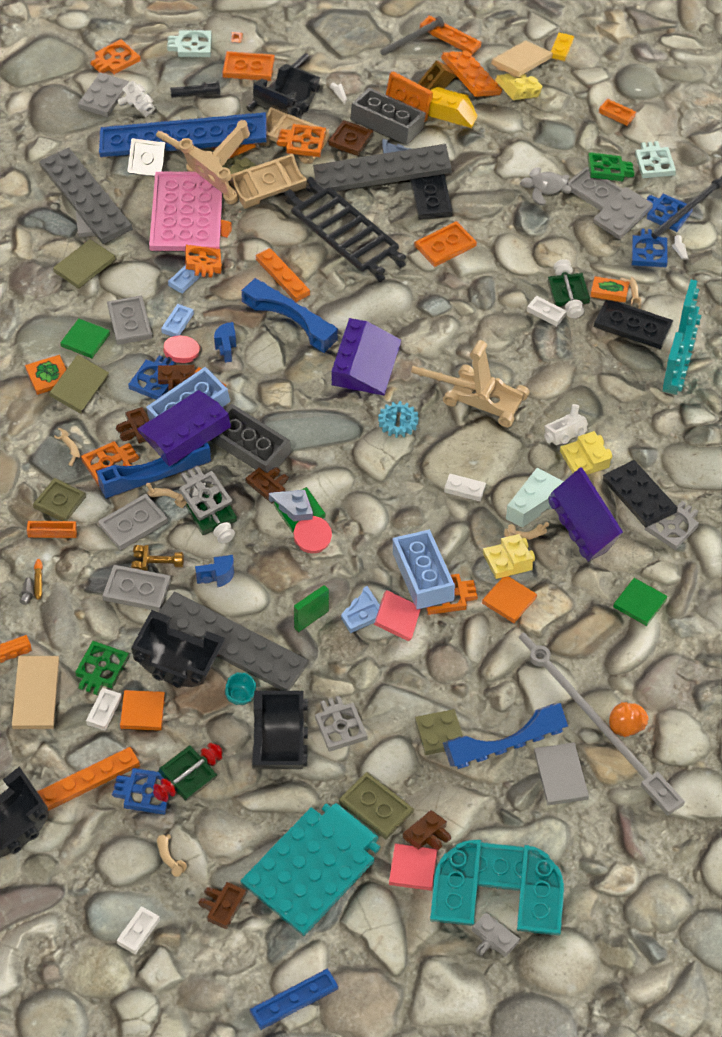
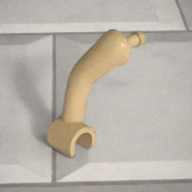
(634, 289)
(72, 446)
(158, 492)
(536, 532)
(177, 867)

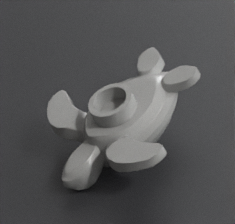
(545, 184)

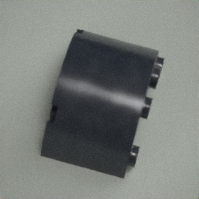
(291, 93)
(174, 654)
(279, 730)
(21, 813)

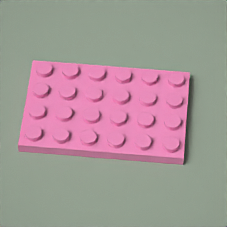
(184, 212)

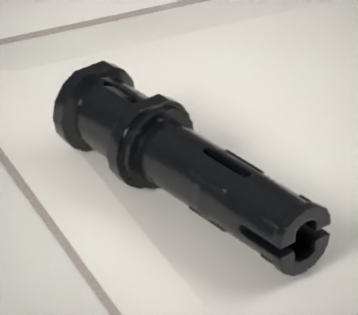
(203, 89)

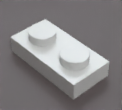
(546, 311)
(465, 487)
(104, 709)
(138, 930)

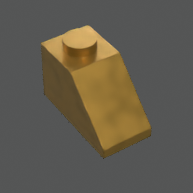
(437, 76)

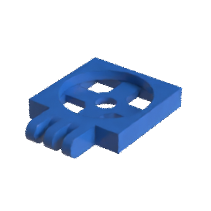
(658, 204)
(647, 238)
(147, 390)
(127, 785)

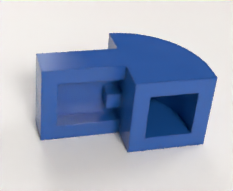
(225, 340)
(221, 571)

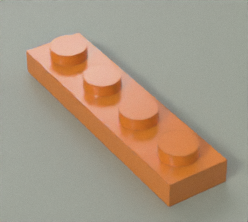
(453, 36)
(282, 275)

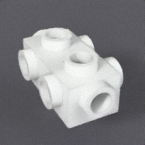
(136, 96)
(566, 427)

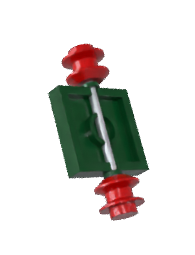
(187, 772)

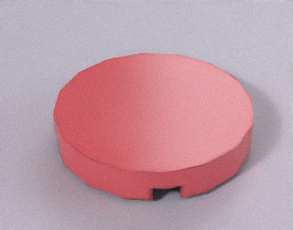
(181, 349)
(312, 535)

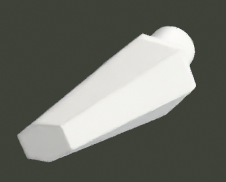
(339, 92)
(679, 247)

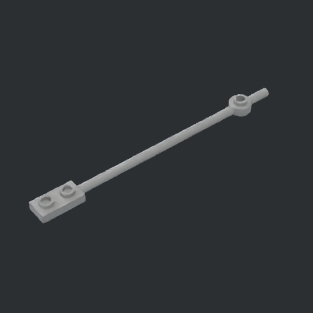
(653, 784)

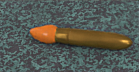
(38, 579)

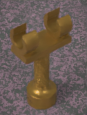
(143, 552)

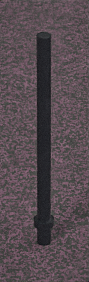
(716, 184)

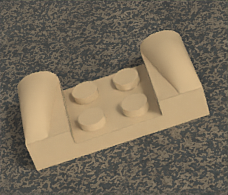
(278, 120)
(267, 180)

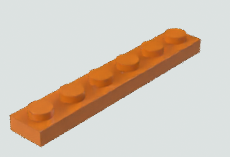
(89, 778)

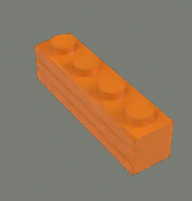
(51, 529)
(14, 648)

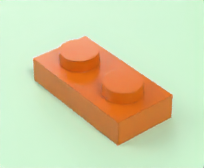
(617, 112)

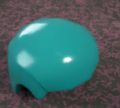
(240, 688)

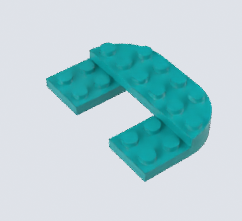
(683, 343)
(499, 867)

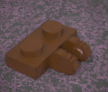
(174, 374)
(135, 419)
(265, 483)
(428, 830)
(225, 906)

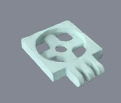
(176, 44)
(653, 151)

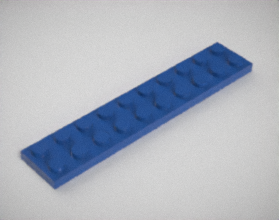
(202, 131)

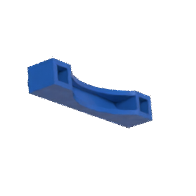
(262, 297)
(120, 479)
(543, 721)

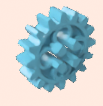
(388, 419)

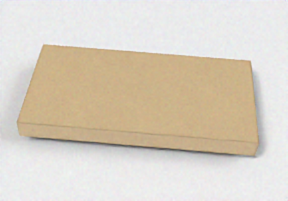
(521, 58)
(35, 692)

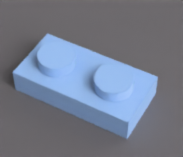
(183, 280)
(177, 320)

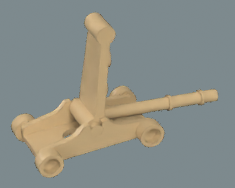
(209, 163)
(484, 385)

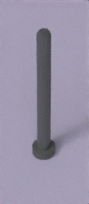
(438, 22)

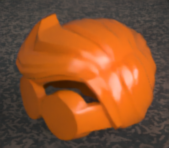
(628, 719)

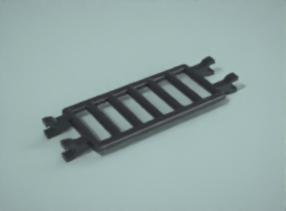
(371, 264)

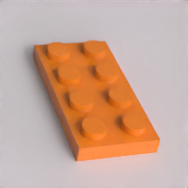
(471, 73)

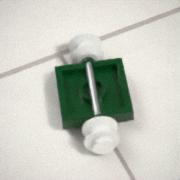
(568, 289)
(218, 522)

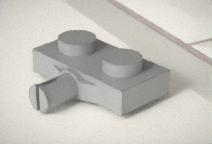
(494, 936)

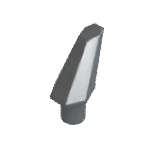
(27, 591)

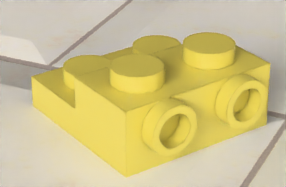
(519, 87)
(587, 453)
(509, 557)

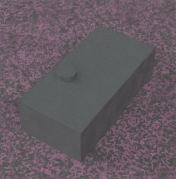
(387, 116)
(253, 441)

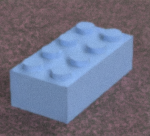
(202, 381)
(423, 569)

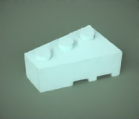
(532, 498)

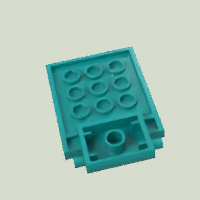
(312, 866)

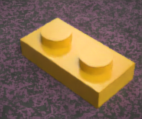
(562, 46)

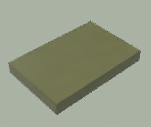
(84, 263)
(79, 384)
(376, 805)

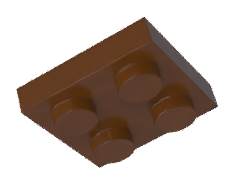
(350, 138)

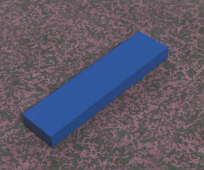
(294, 999)

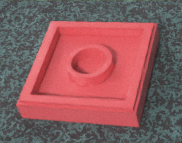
(397, 615)
(413, 867)

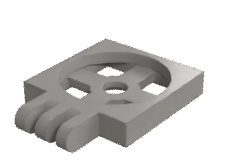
(196, 480)
(681, 515)
(335, 711)

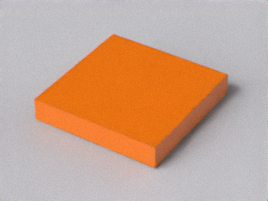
(509, 599)
(142, 710)

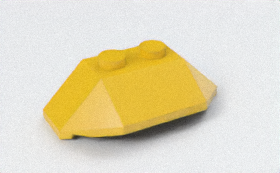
(452, 107)

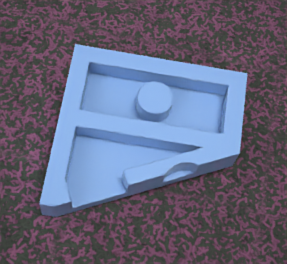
(361, 612)

